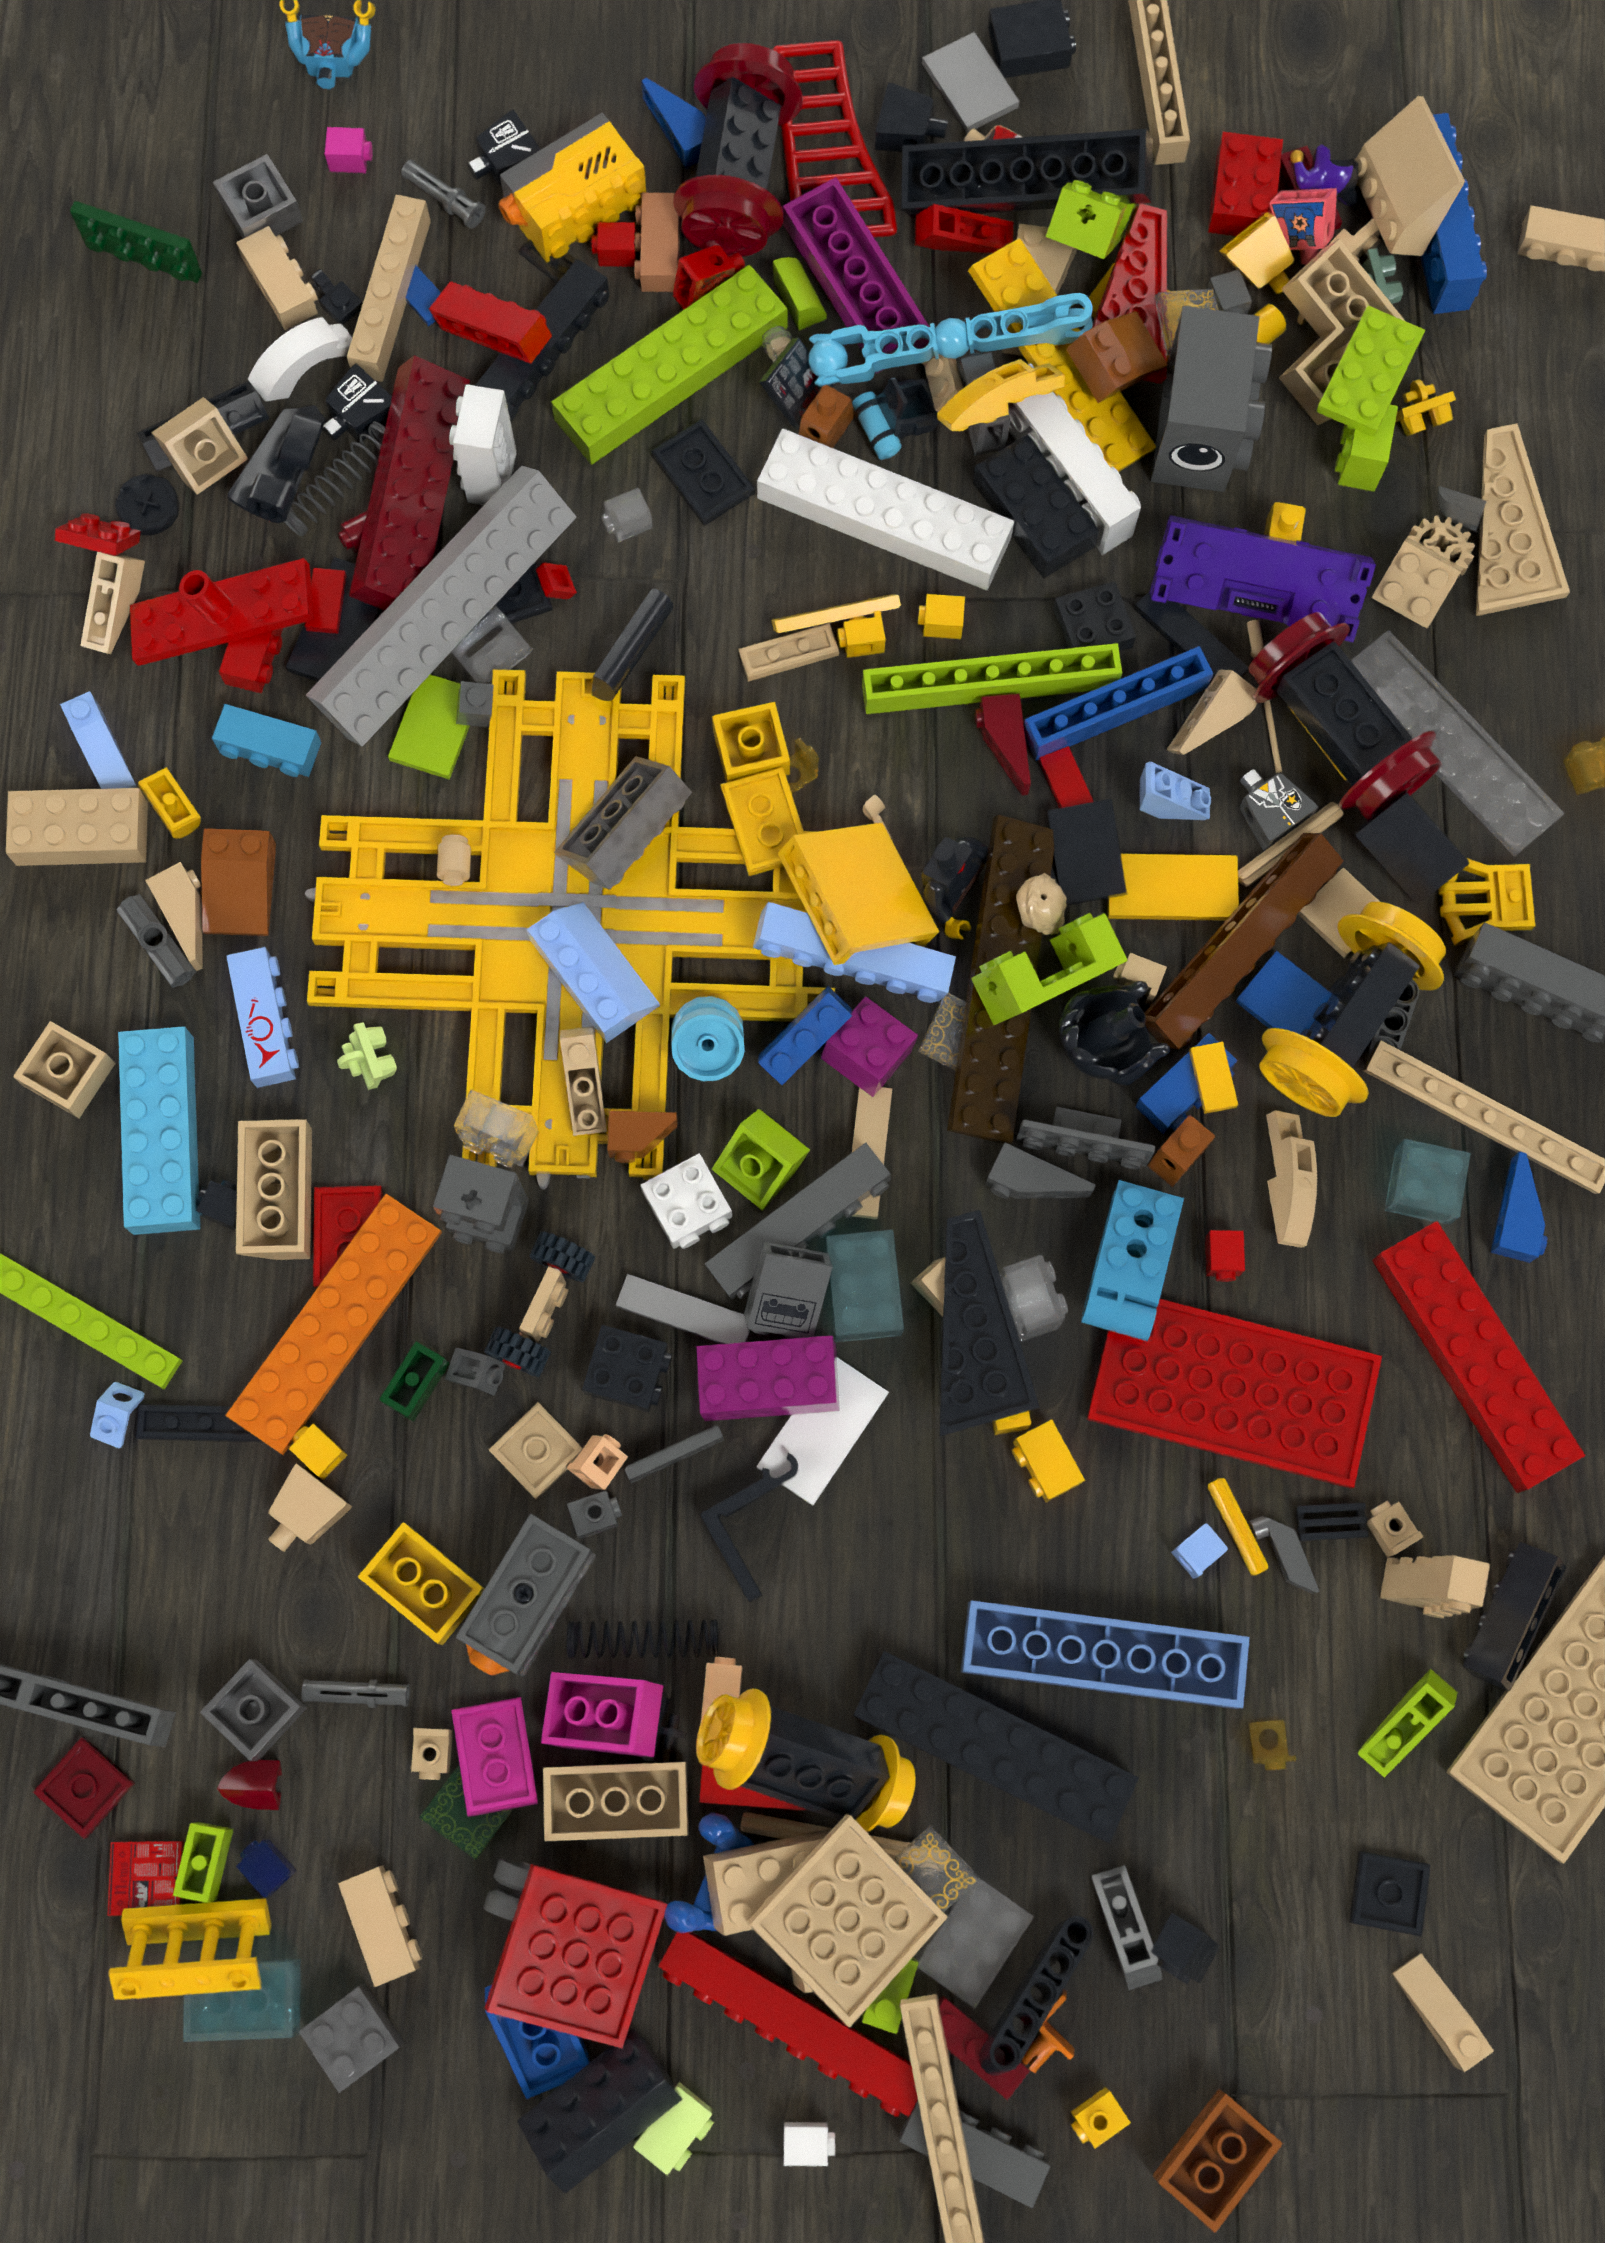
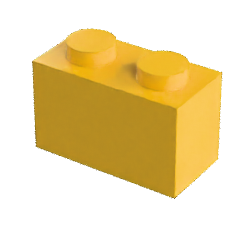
(1047, 1461)

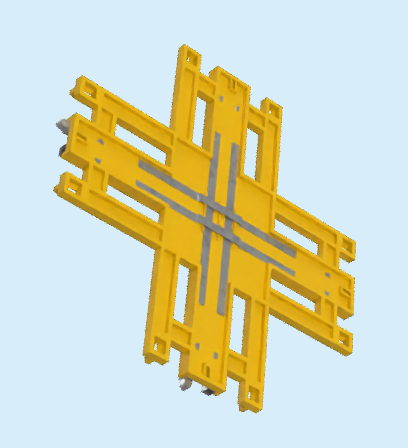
(528, 881)

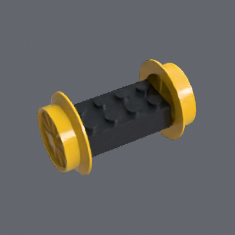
(1319, 1062)

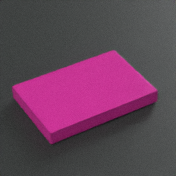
(494, 1757)

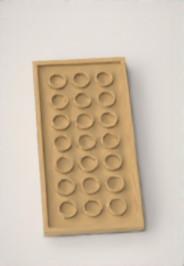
(1544, 1741)

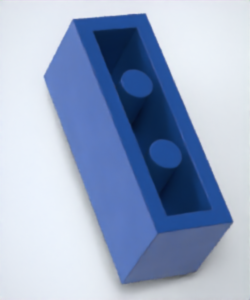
(805, 1035)
(1175, 1093)

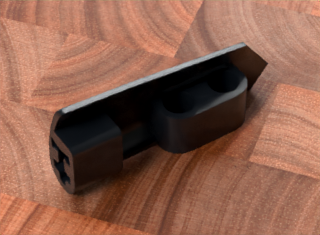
(278, 464)

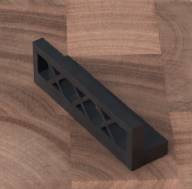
(238, 407)

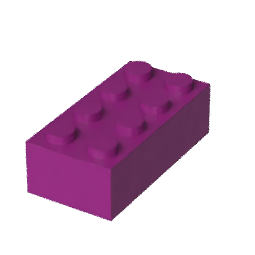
(768, 1378)

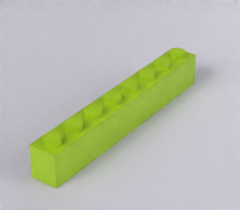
(970, 679)

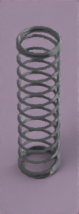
(293, 521)

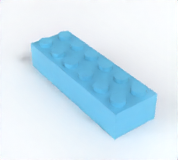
(158, 1130)

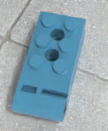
(1128, 1288)

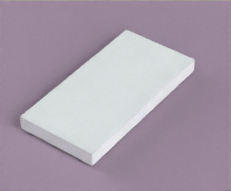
(824, 1438)

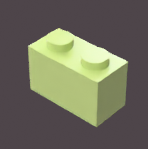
(670, 2136)

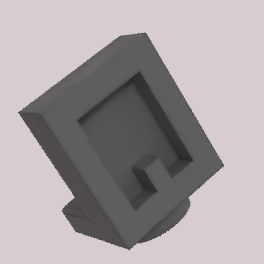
(475, 1371)

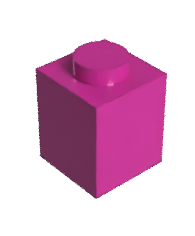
(347, 150)

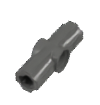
(145, 927)

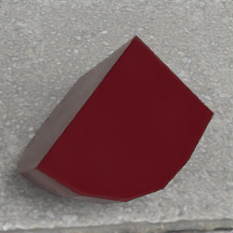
(253, 1785)

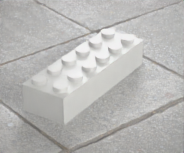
(1078, 465)

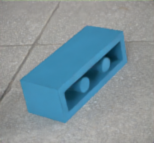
(266, 741)

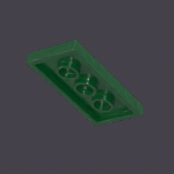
(136, 242)

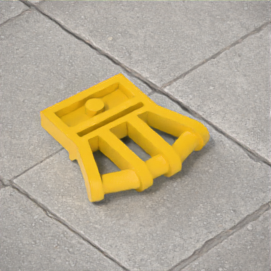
(1507, 903)

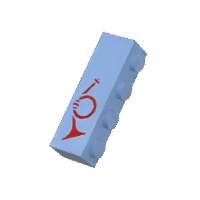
(261, 1017)

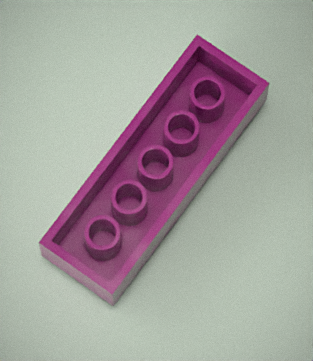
(850, 263)

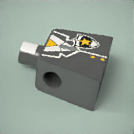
(1273, 807)

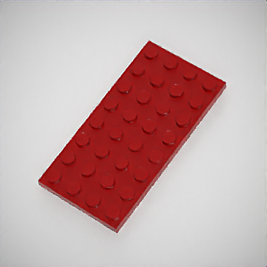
(1240, 1392)

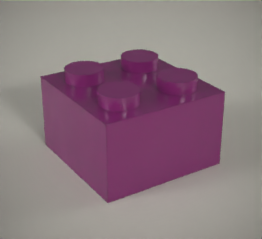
(869, 1046)

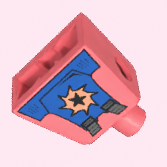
(1306, 219)

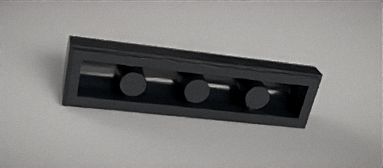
(631, 645)

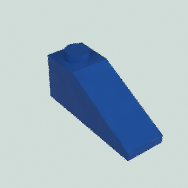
(677, 119)
(1520, 1215)

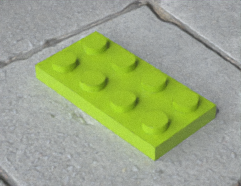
(1370, 370)

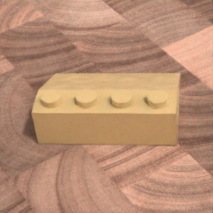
(1408, 179)

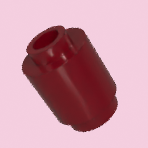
(352, 532)

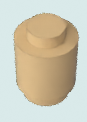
(454, 860)

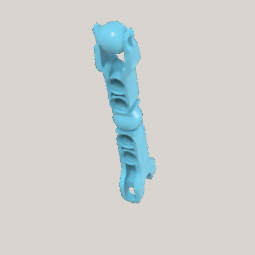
(951, 338)

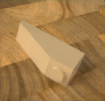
(112, 591)
(1220, 707)
(182, 906)
(1442, 2014)

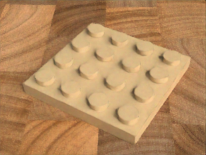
(847, 1920)

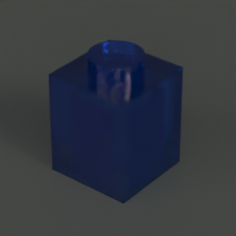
(265, 1867)

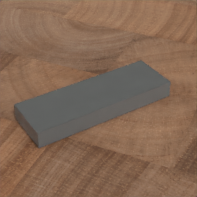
(674, 1454)

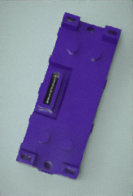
(1259, 574)

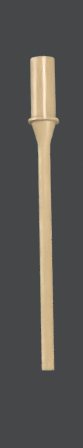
(1256, 643)

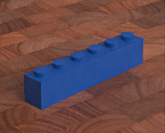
(1117, 703)

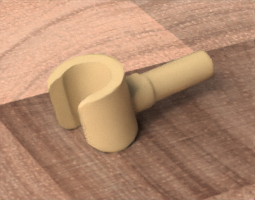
(872, 808)

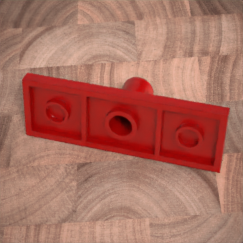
(220, 611)

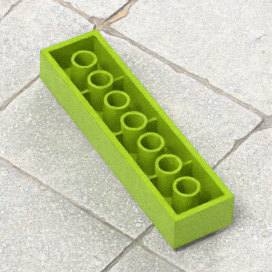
(669, 364)

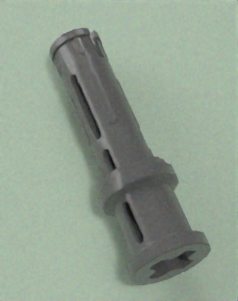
(453, 199)

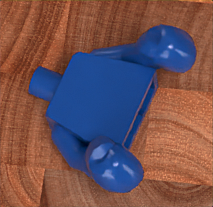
(688, 1917)

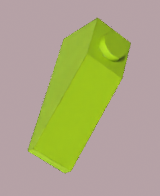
(1409, 1722)

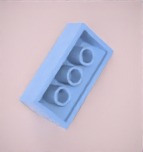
(592, 969)

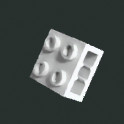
(687, 1202)

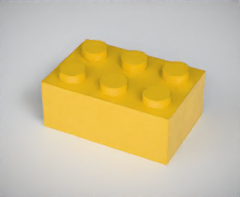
(422, 1583)

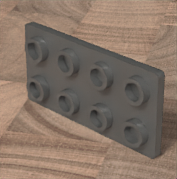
(1085, 1135)

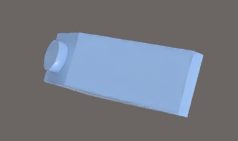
(97, 742)

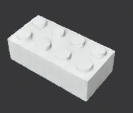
(482, 442)

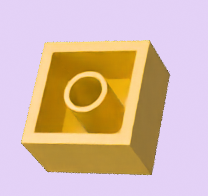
(750, 741)

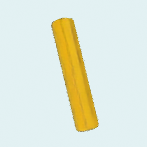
(1237, 1526)

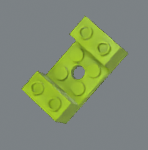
(1089, 228)
(1085, 951)

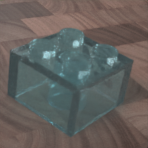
(1427, 1181)

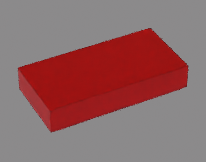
(327, 600)
(1065, 778)

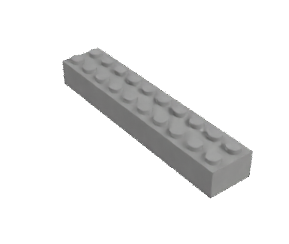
(441, 605)

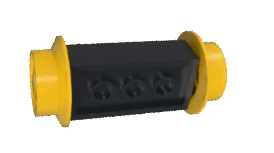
(804, 1761)

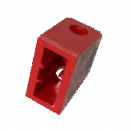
(703, 272)

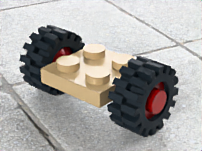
(522, 1349)

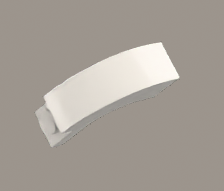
(294, 354)

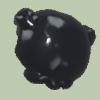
(1108, 1033)

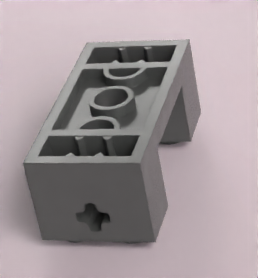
(481, 1204)

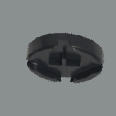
(148, 504)

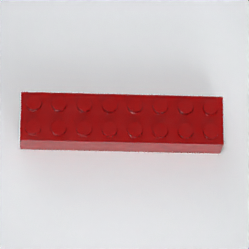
(1478, 1357)

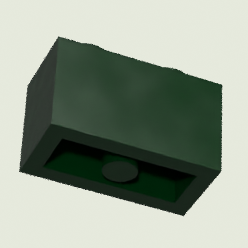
(414, 1381)

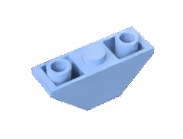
(1172, 795)

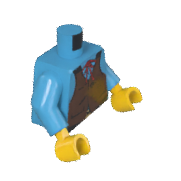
(329, 43)

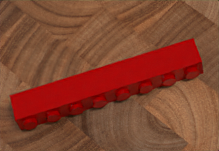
(792, 2020)

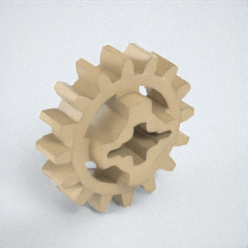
(1445, 540)

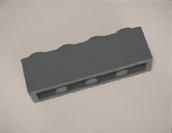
(991, 2157)

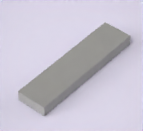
(682, 1311)

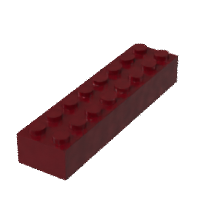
(408, 482)

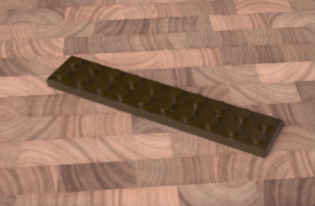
(990, 1054)

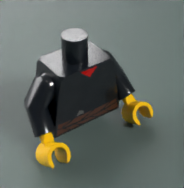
(950, 878)

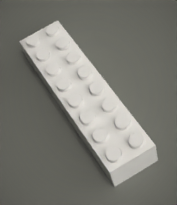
(884, 509)

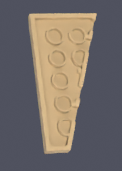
(1515, 542)

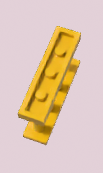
(189, 1923)

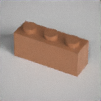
(657, 242)

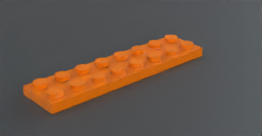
(334, 1324)

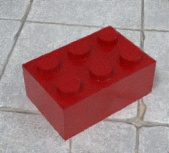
(1243, 181)

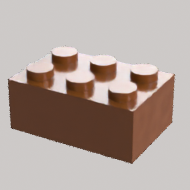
(1217, 2160)

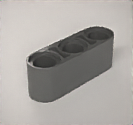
(1401, 1015)

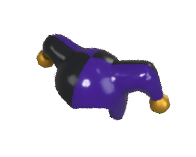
(1328, 174)

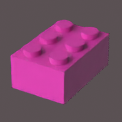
(602, 1714)

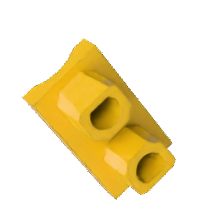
(1438, 408)

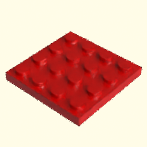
(576, 1956)

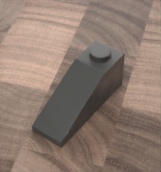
(1029, 1177)
(1127, 1927)

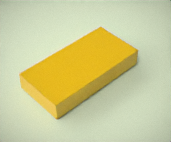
(1213, 1077)

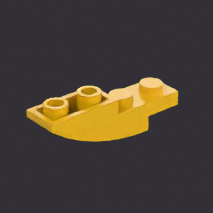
(989, 395)

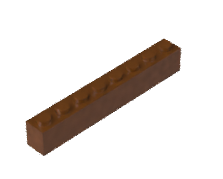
(1242, 940)

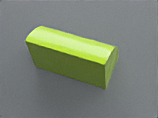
(797, 292)

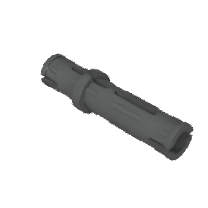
(315, 1691)

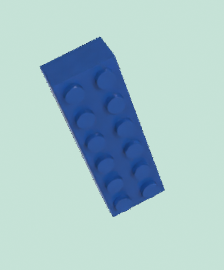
(1453, 257)

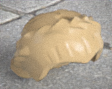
(1042, 914)

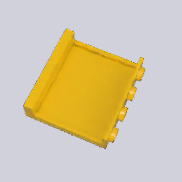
(856, 890)

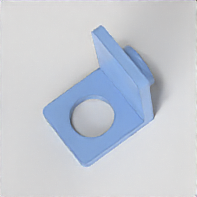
(112, 1415)
(1199, 1550)

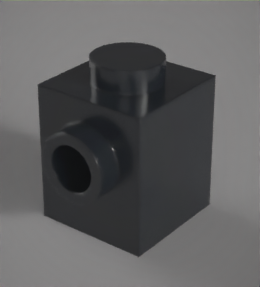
(219, 1203)

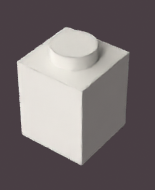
(808, 2144)

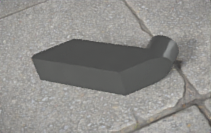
(1287, 1552)

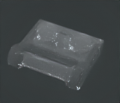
(499, 654)

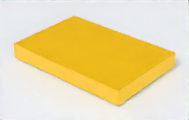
(762, 817)

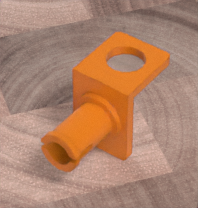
(1048, 2041)

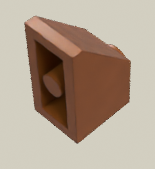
(637, 1133)

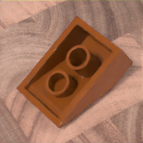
(1116, 355)
(237, 881)

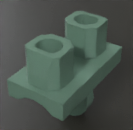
(1380, 267)

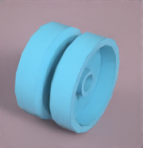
(707, 1038)

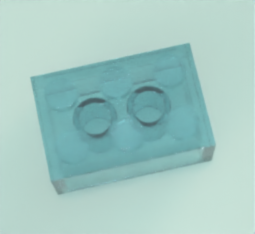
(864, 1286)
(248, 2013)

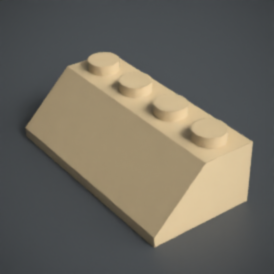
(274, 1189)

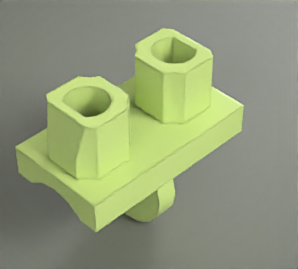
(361, 1056)

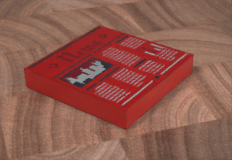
(143, 1874)

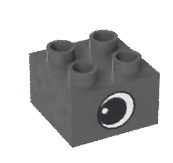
(1210, 399)

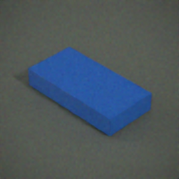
(422, 295)

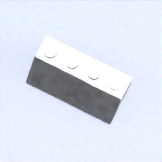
(624, 822)

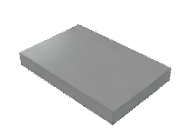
(970, 82)

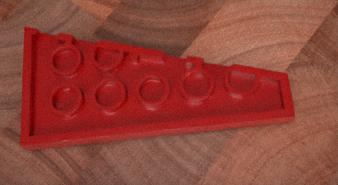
(1139, 276)

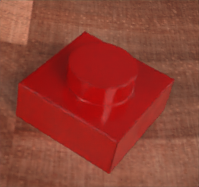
(556, 581)

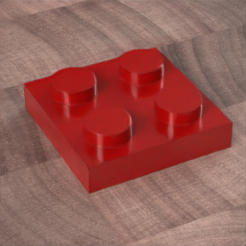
(98, 535)

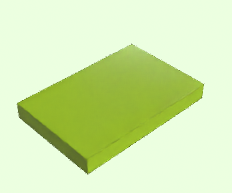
(429, 731)

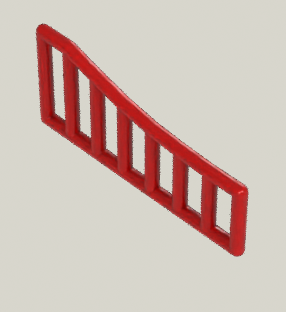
(848, 124)

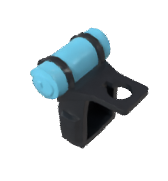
(898, 412)

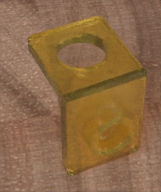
(806, 762)
(1274, 1758)

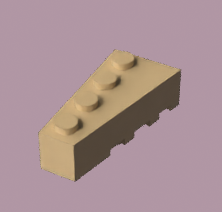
(1049, 255)
(1437, 1584)

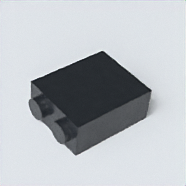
(1031, 37)

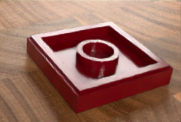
(83, 1787)

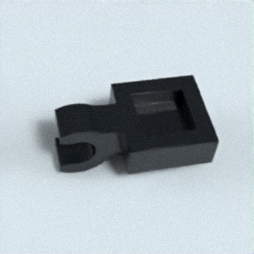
(337, 300)

